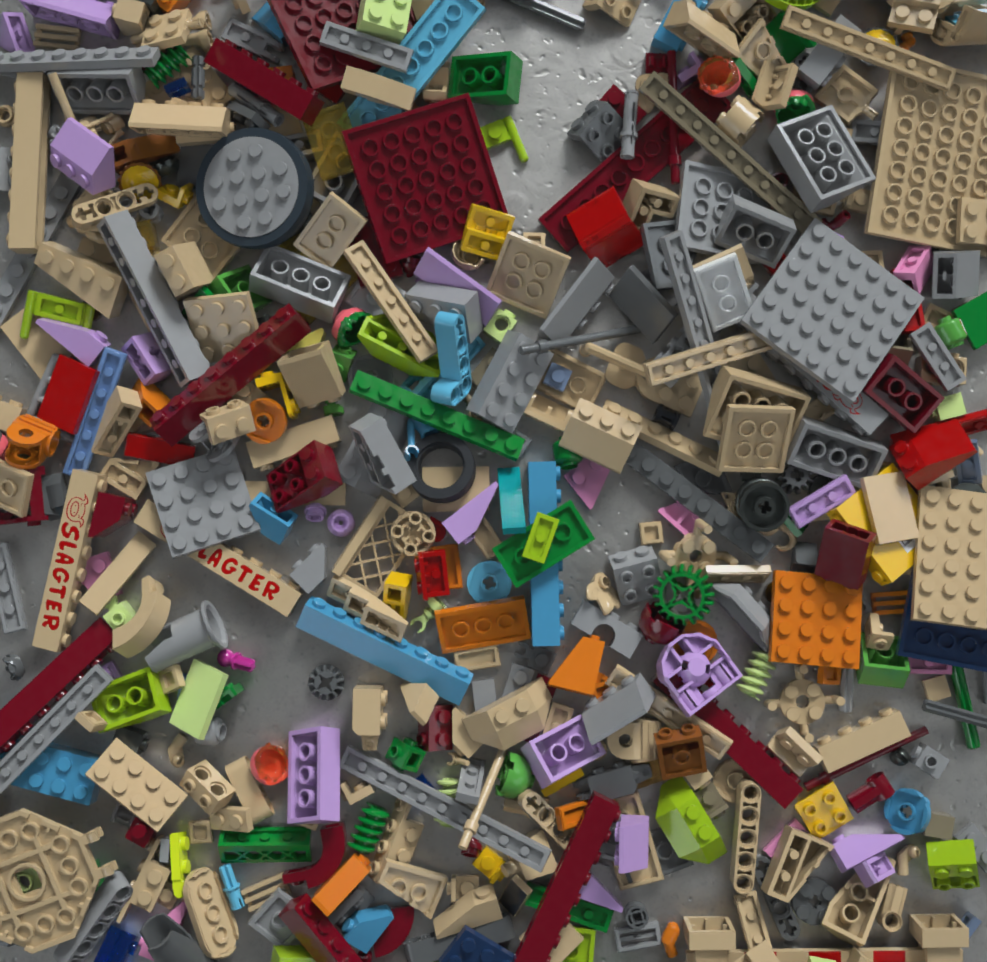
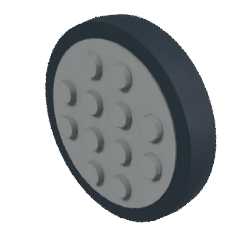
(254, 188)

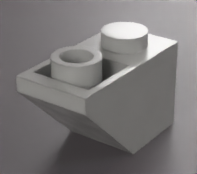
(312, 570)

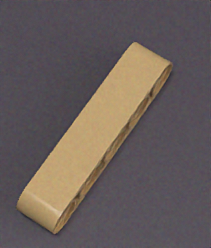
(749, 845)

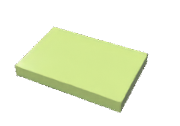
(198, 699)

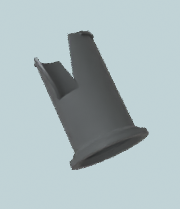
(170, 941)

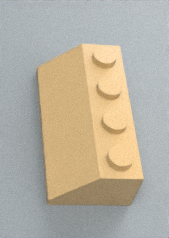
(180, 120)

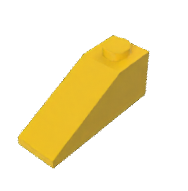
(398, 592)

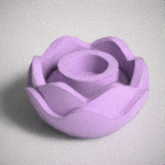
(347, 526)

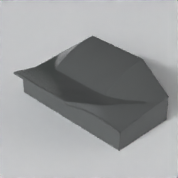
(54, 495)

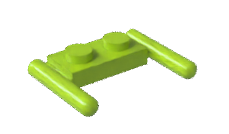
(502, 132)
(55, 308)

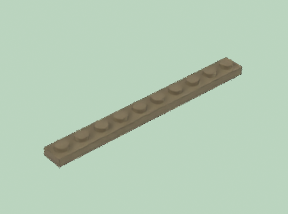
(726, 151)

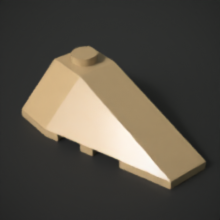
(854, 909)

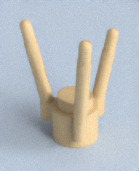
(110, 124)

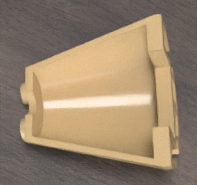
(969, 28)

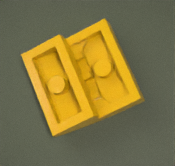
(485, 231)

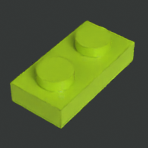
(540, 537)

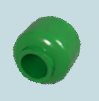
(564, 457)

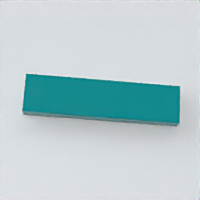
(511, 500)

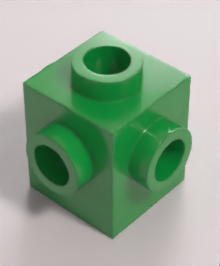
(405, 754)

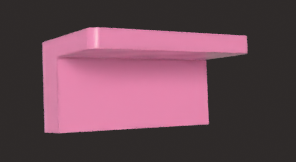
(915, 266)

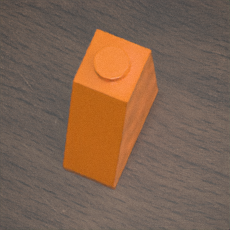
(580, 667)
(341, 883)

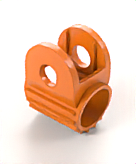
(37, 440)

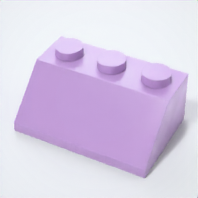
(83, 157)

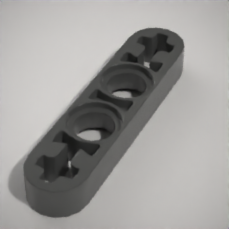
(771, 901)

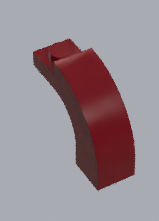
(334, 847)

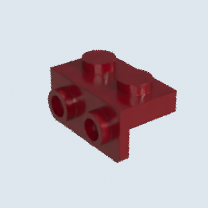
(437, 732)

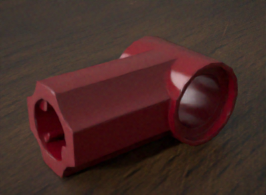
(875, 789)

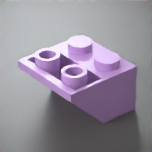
(633, 845)

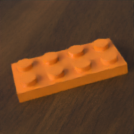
(482, 624)

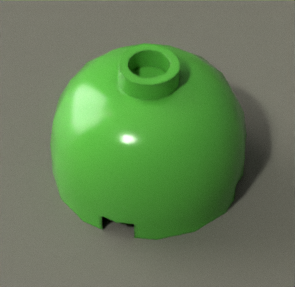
(514, 776)

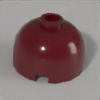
(656, 627)

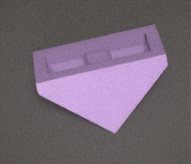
(15, 33)

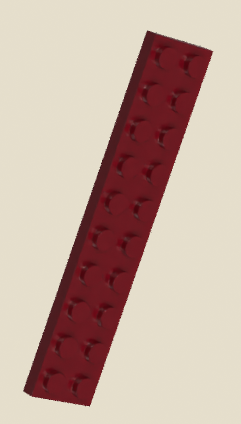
(650, 158)

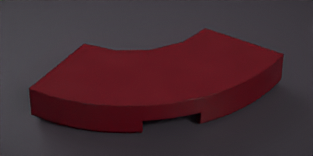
(396, 931)

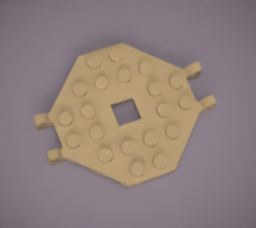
(66, 875)

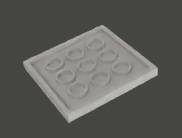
(702, 200)
(202, 503)

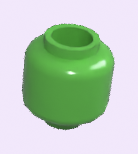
(951, 331)

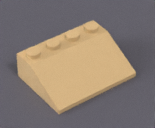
(747, 388)

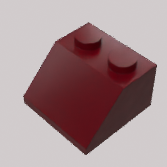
(111, 513)

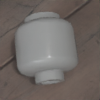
(215, 733)

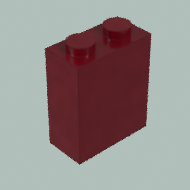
(845, 554)

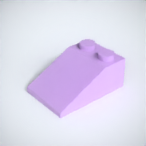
(561, 752)

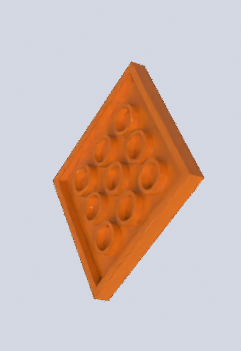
(814, 621)

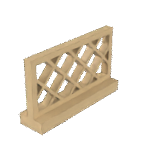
(359, 541)

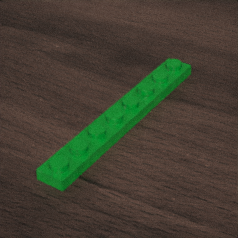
(436, 415)

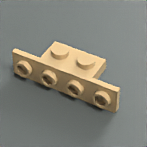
(398, 838)
(149, 882)

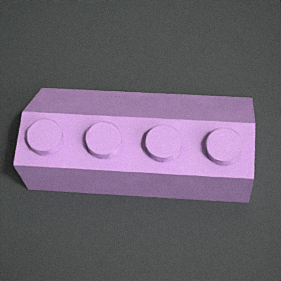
(83, 14)
(438, 270)
(314, 776)

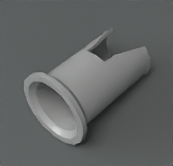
(188, 637)

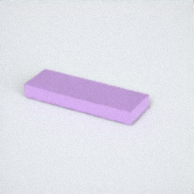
(821, 501)

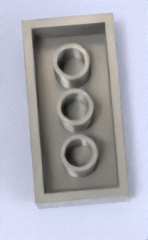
(508, 383)

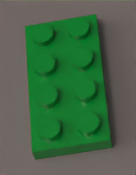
(569, 537)

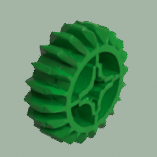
(690, 603)

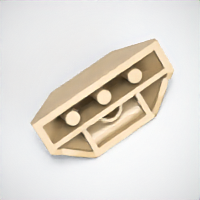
(511, 717)

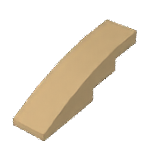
(368, 607)

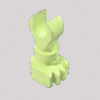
(435, 604)

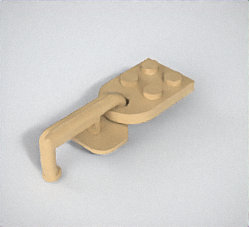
(627, 370)

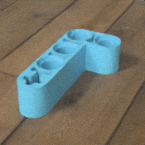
(453, 359)

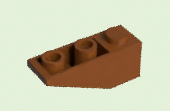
(144, 150)

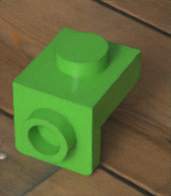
(344, 358)

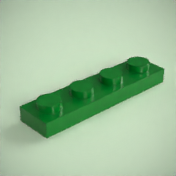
(584, 913)

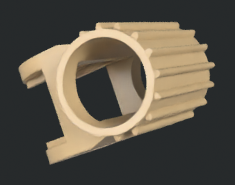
(641, 742)

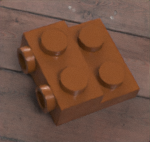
(680, 751)

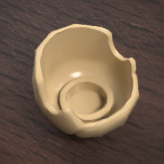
(466, 260)

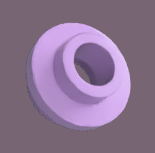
(315, 512)

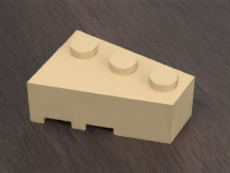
(793, 862)

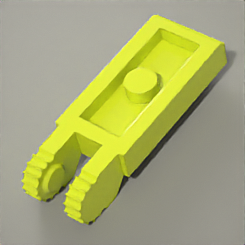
(179, 861)

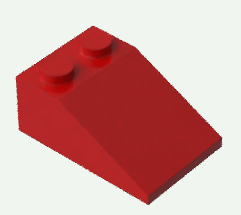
(932, 452)

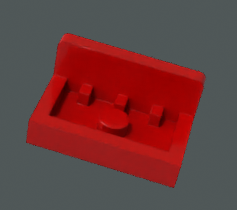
(433, 574)

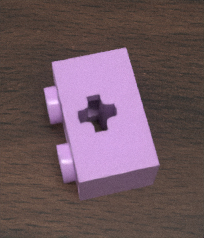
(146, 358)

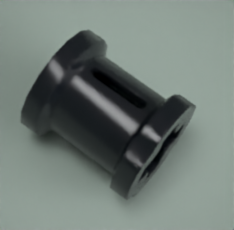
(666, 416)

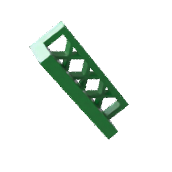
(265, 841)

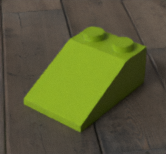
(132, 700)

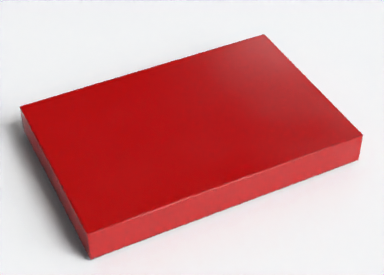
(68, 394)

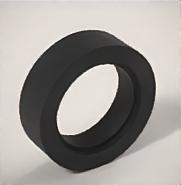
(461, 486)

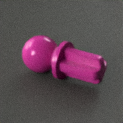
(235, 661)

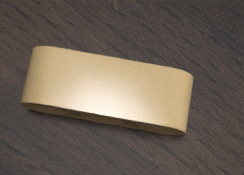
(249, 790)

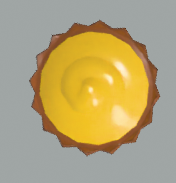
(138, 174)

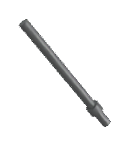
(544, 346)

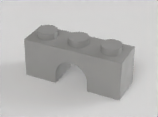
(625, 636)

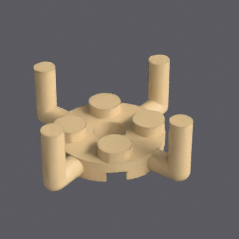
(705, 547)
(814, 707)

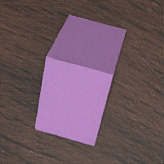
(874, 869)

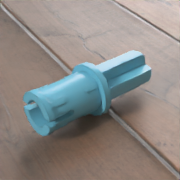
(231, 887)

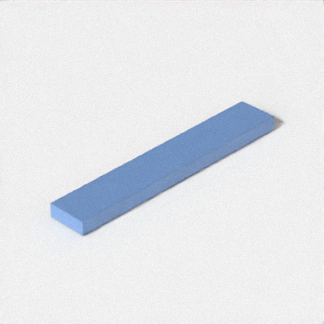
(110, 370)

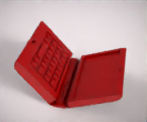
(605, 228)

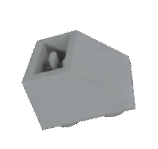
(955, 274)

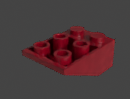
(304, 477)

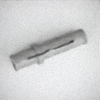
(263, 108)
(628, 131)

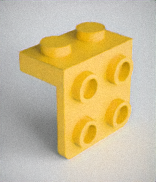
(269, 381)

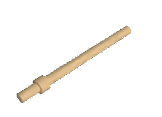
(471, 825)

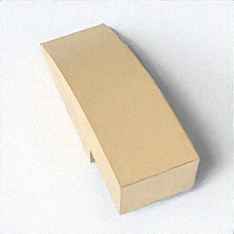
(378, 88)

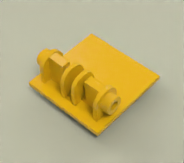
(824, 811)

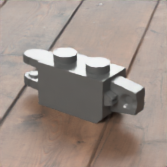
(614, 781)

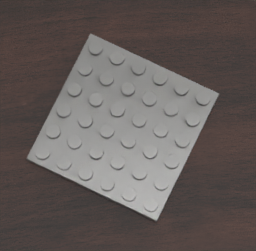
(832, 310)

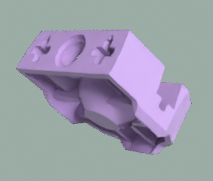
(720, 671)

